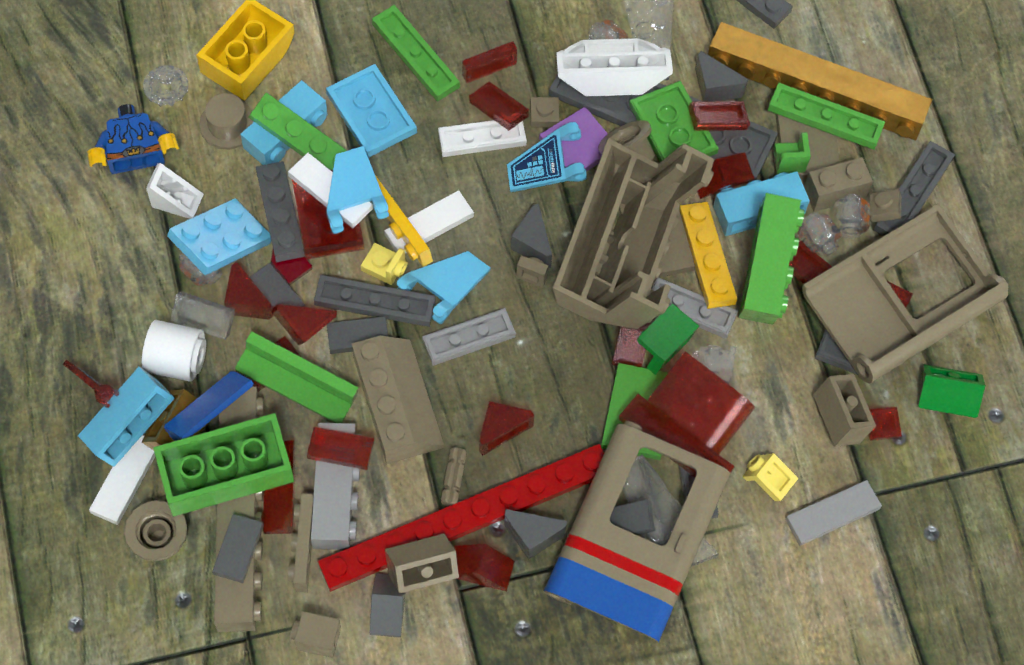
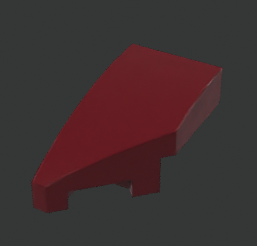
(291, 269)

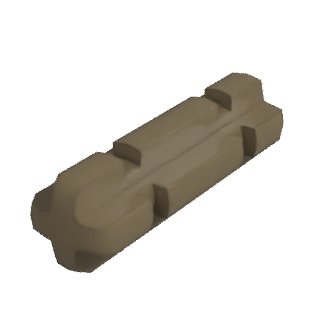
(453, 476)

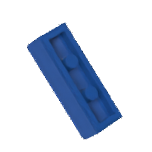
(208, 406)

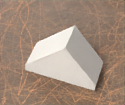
(172, 193)

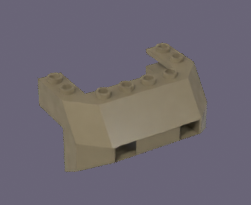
(612, 270)

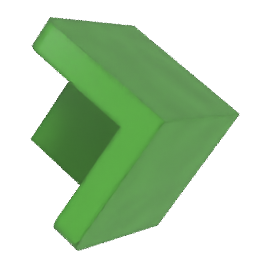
(792, 156)

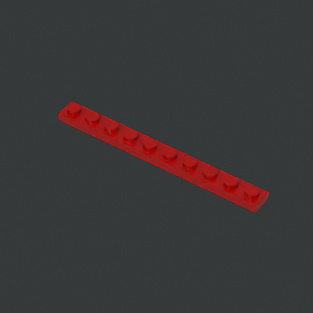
(465, 516)

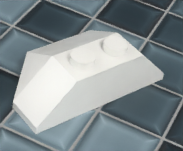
(613, 66)

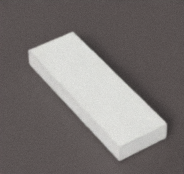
(479, 138)
(317, 180)
(436, 219)
(122, 483)

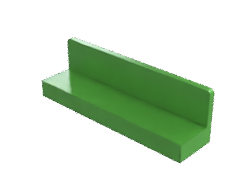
(296, 378)

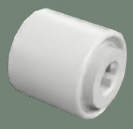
(173, 350)

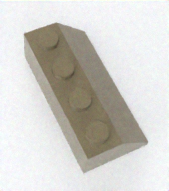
(396, 397)

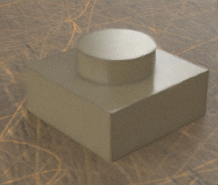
(544, 111)
(885, 205)
(532, 271)

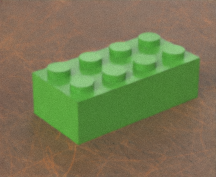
(769, 259)
(223, 464)

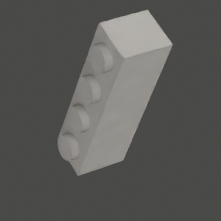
(334, 500)

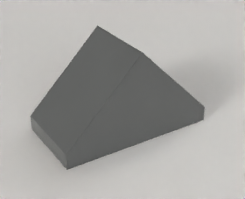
(717, 80)
(531, 237)
(533, 532)
(386, 608)

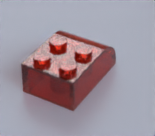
(316, 230)
(701, 402)

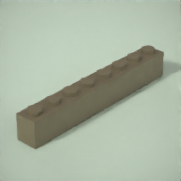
(236, 601)

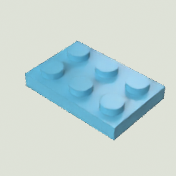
(371, 110)
(219, 236)

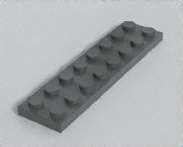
(754, 141)

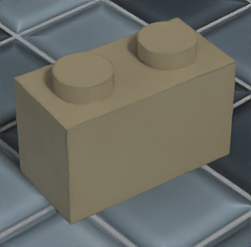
(835, 181)
(844, 410)
(422, 563)

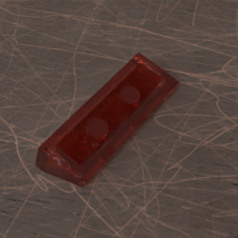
(280, 502)

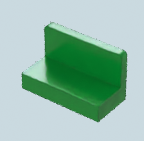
(667, 336)
(951, 391)

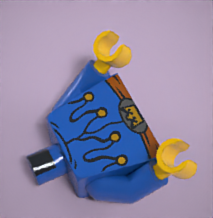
(131, 142)

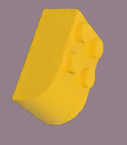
(246, 48)

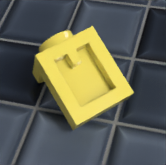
(384, 263)
(770, 475)

